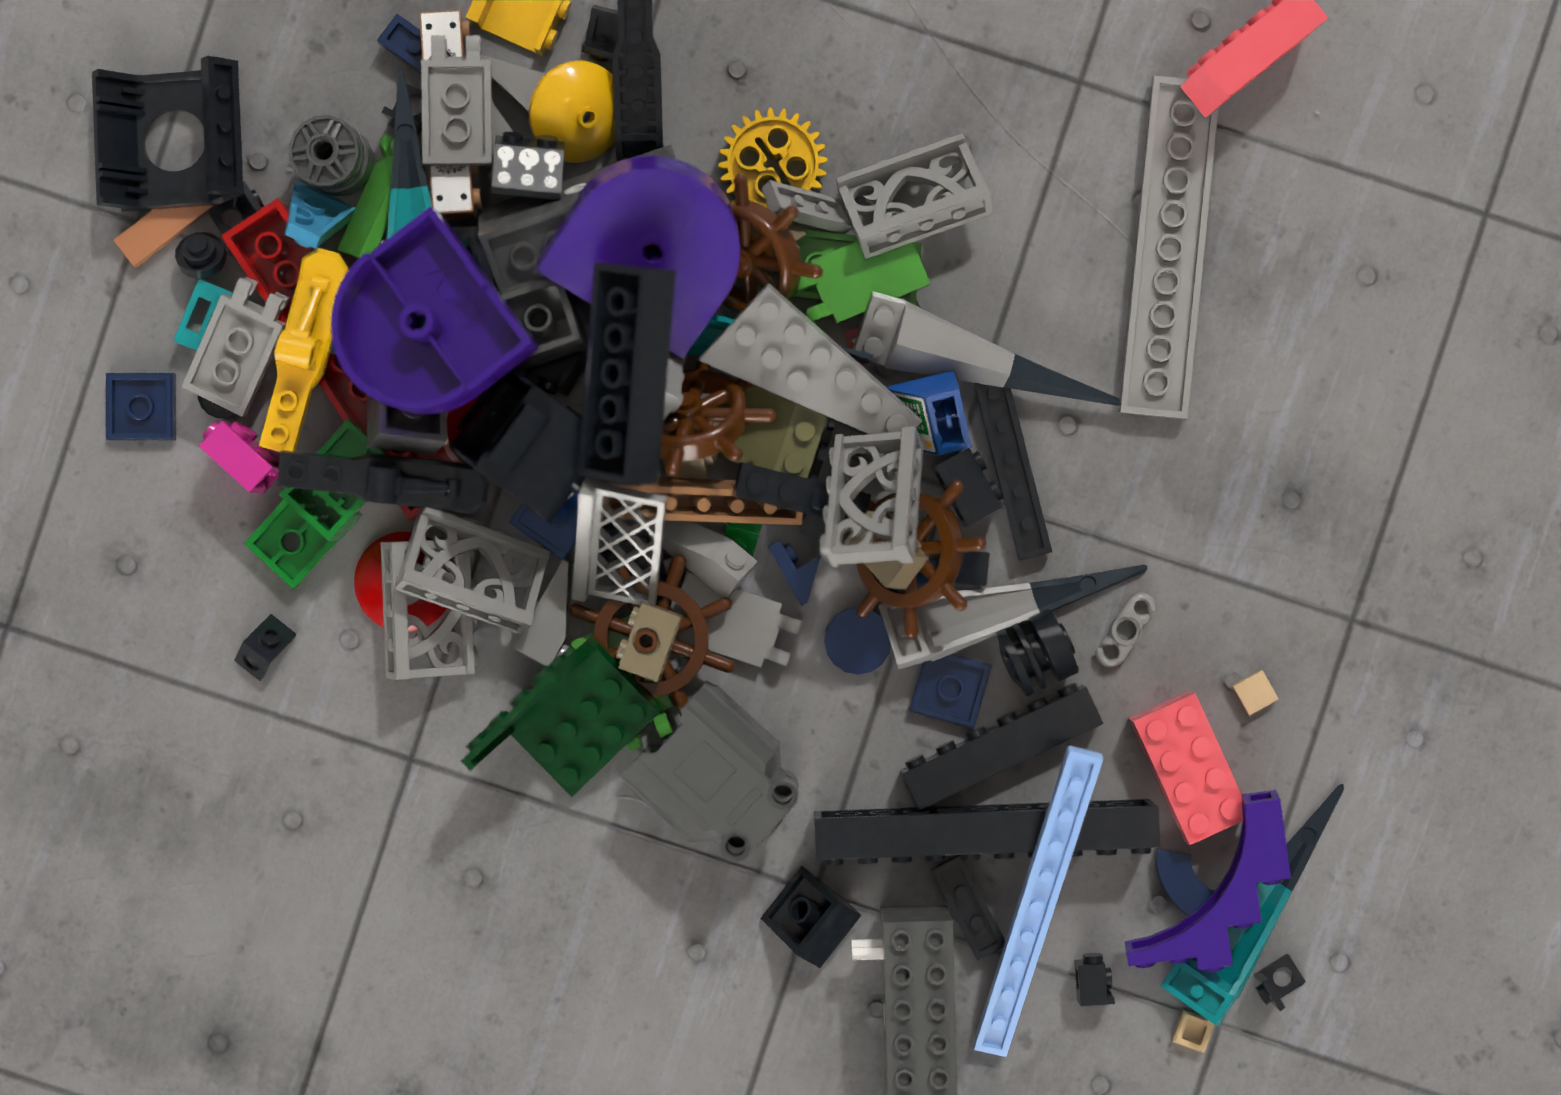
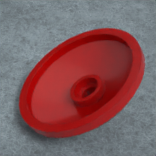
(369, 585)

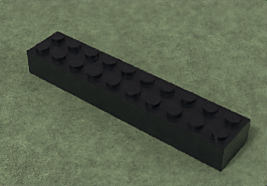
(977, 831)

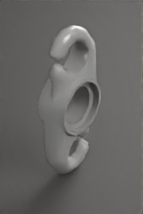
(1125, 646)

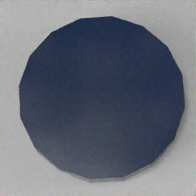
(856, 642)

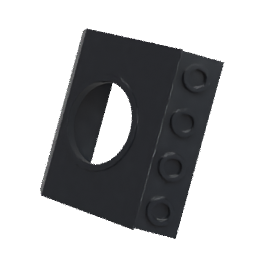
(126, 109)

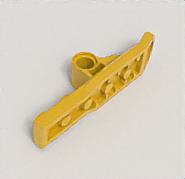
(303, 348)

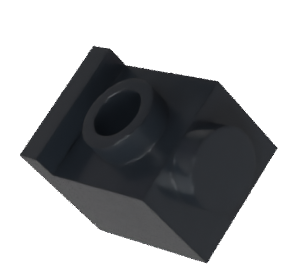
(1093, 980)

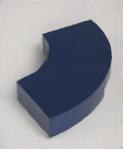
(1180, 880)

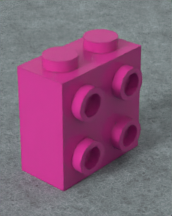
(240, 455)

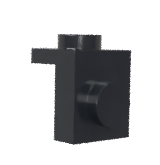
(601, 33)

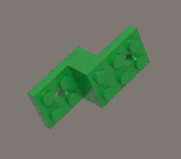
(314, 515)

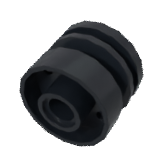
(1041, 650)

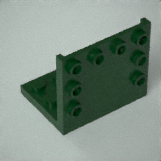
(572, 717)

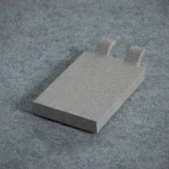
(456, 106)
(236, 348)
(743, 631)

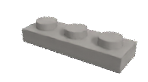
(813, 208)

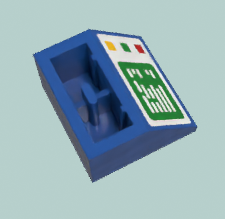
(941, 412)

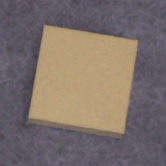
(1254, 692)
(1192, 1031)

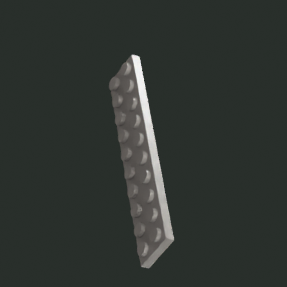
(1168, 254)

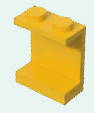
(520, 22)

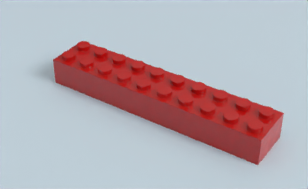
(275, 263)

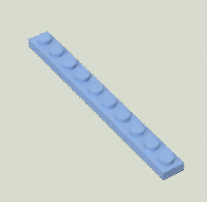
(1037, 900)

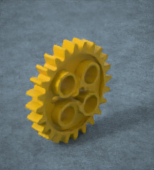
(798, 148)

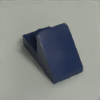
(800, 578)

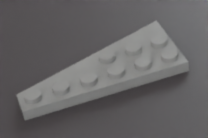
(795, 359)

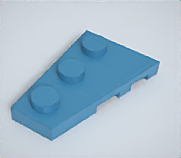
(315, 215)

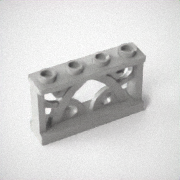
(913, 224)
(903, 527)
(429, 583)
(399, 646)

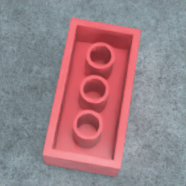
(1250, 52)
(1189, 767)

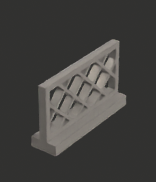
(589, 545)

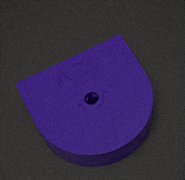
(646, 204)
(467, 332)

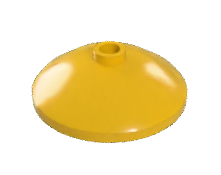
(564, 98)

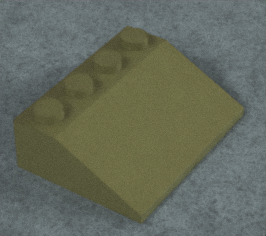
(785, 443)

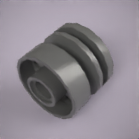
(331, 155)

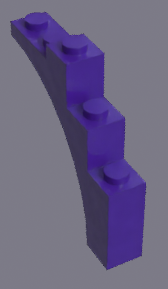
(1234, 903)

